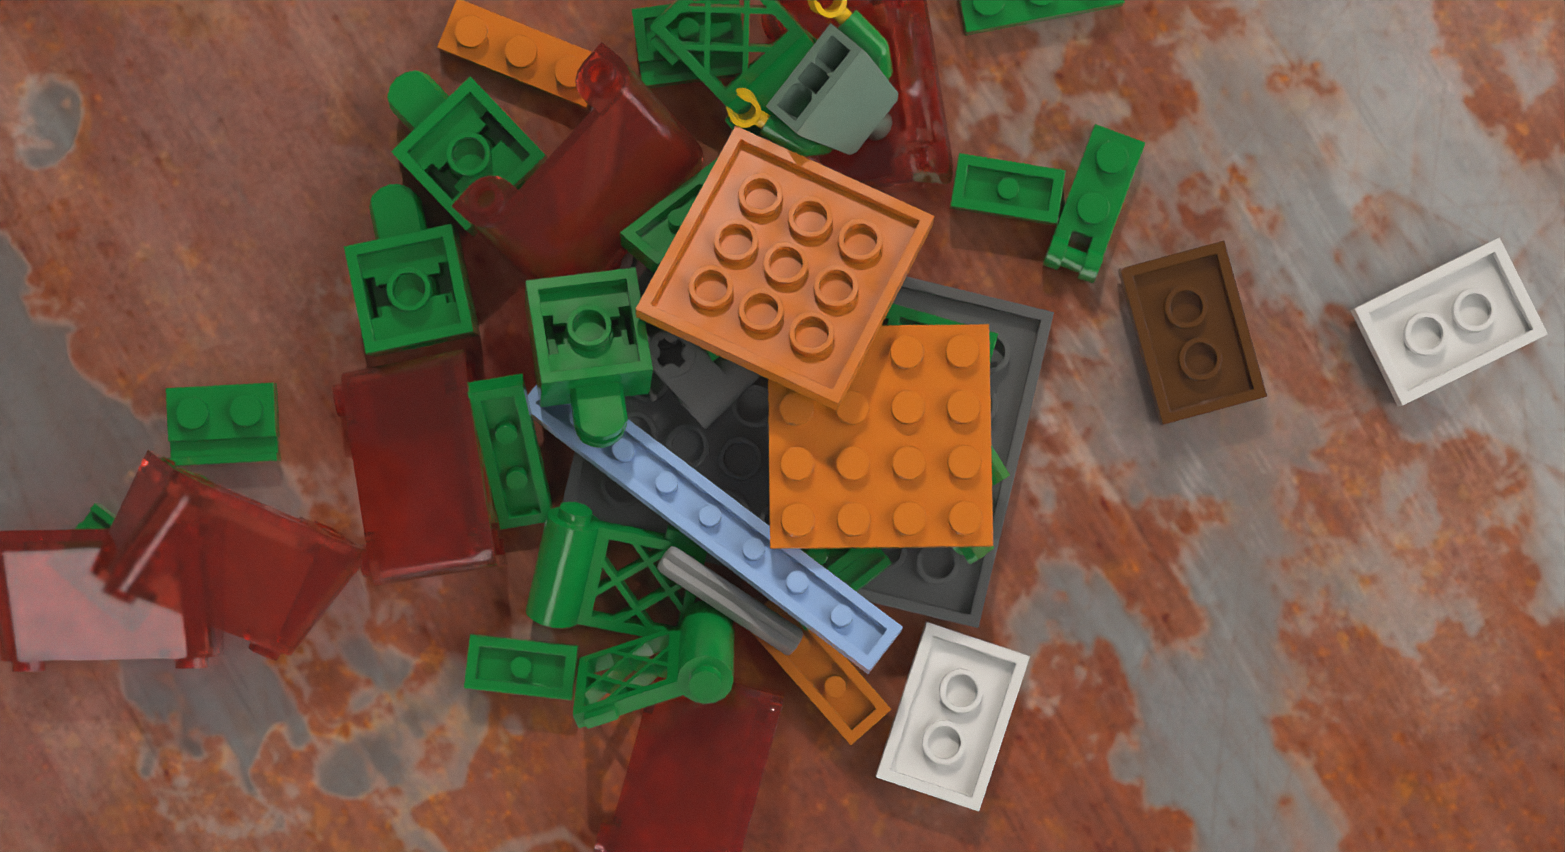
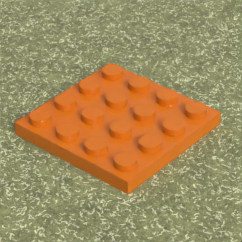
(785, 267)
(898, 458)

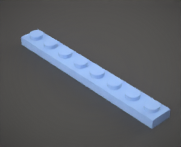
(733, 537)

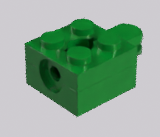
(458, 138)
(411, 279)
(589, 348)

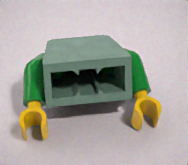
(833, 94)

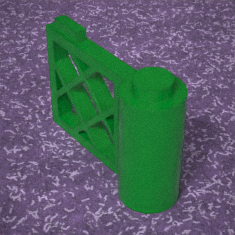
(761, 77)
(572, 564)
(692, 658)

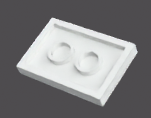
(1449, 322)
(952, 716)

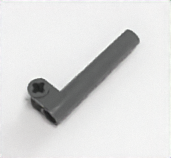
(700, 384)

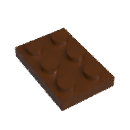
(1192, 332)

